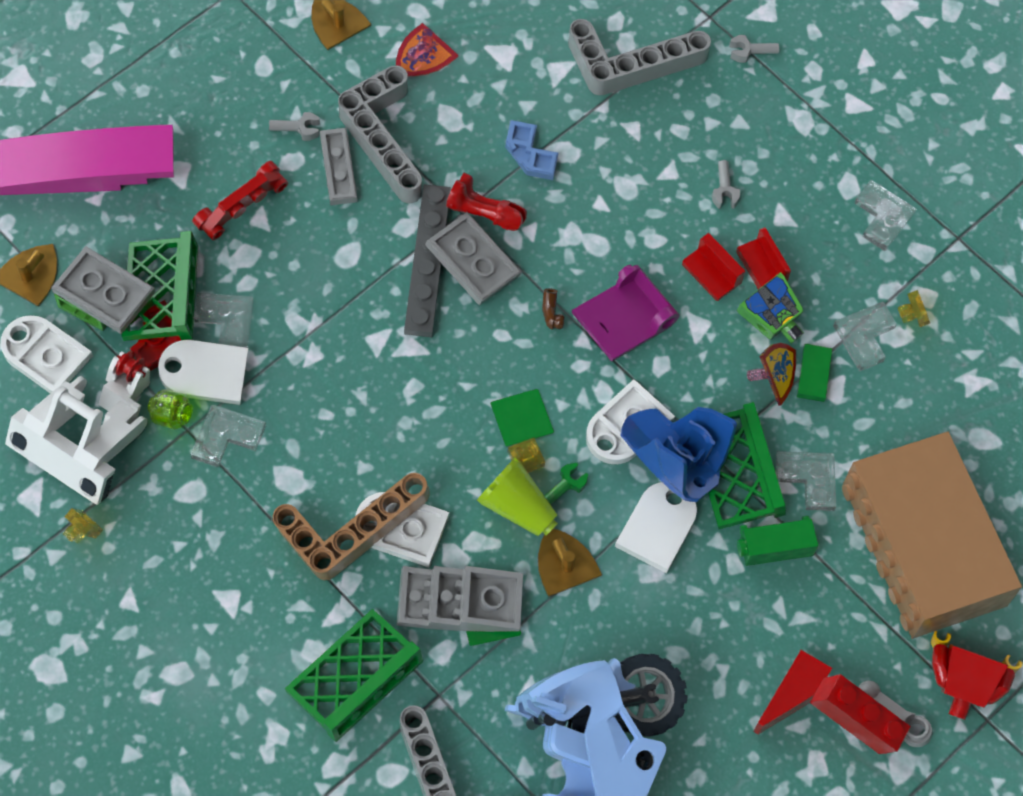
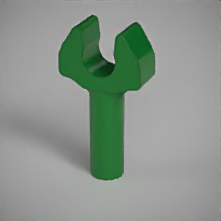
(567, 483)

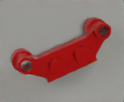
(235, 204)

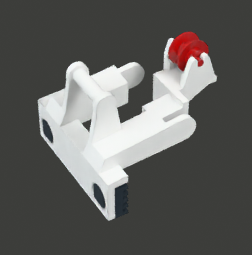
(84, 466)

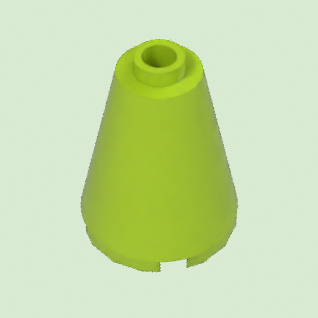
(519, 500)

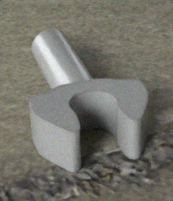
(748, 48)
(300, 126)
(725, 188)

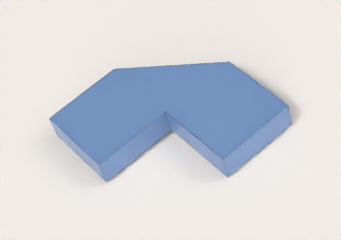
(531, 160)

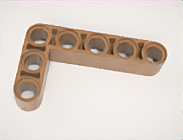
(353, 529)

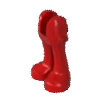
(502, 213)

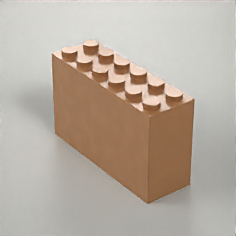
(930, 535)

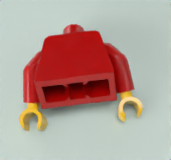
(970, 676)

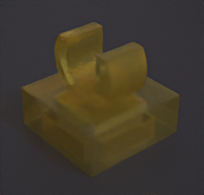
(914, 310)
(528, 454)
(81, 526)

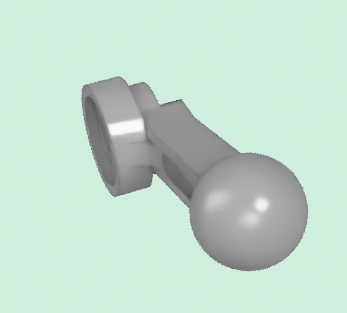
(874, 691)

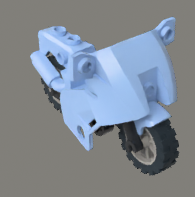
(596, 709)

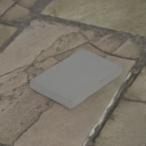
(473, 258)
(103, 290)

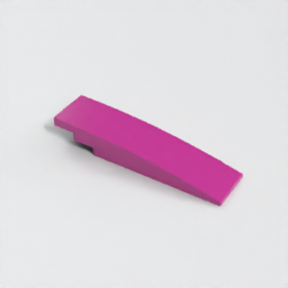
(86, 160)

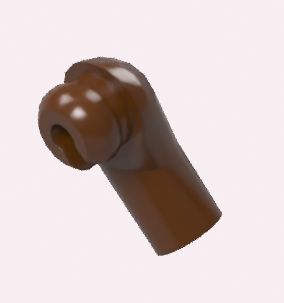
(549, 310)

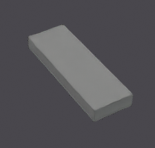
(338, 166)

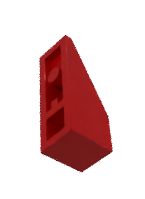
(795, 690)

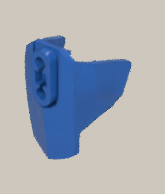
(683, 452)

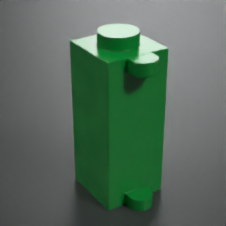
(777, 542)

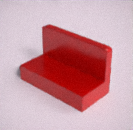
(763, 259)
(714, 268)

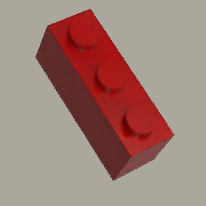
(860, 714)

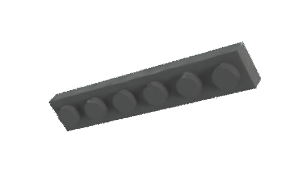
(426, 266)

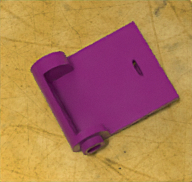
(626, 313)

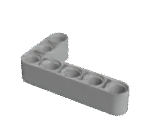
(633, 61)
(376, 133)
(428, 764)

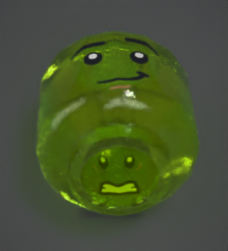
(170, 409)

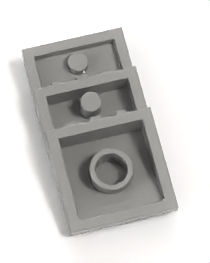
(460, 599)

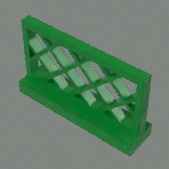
(183, 283)
(762, 468)
(376, 685)

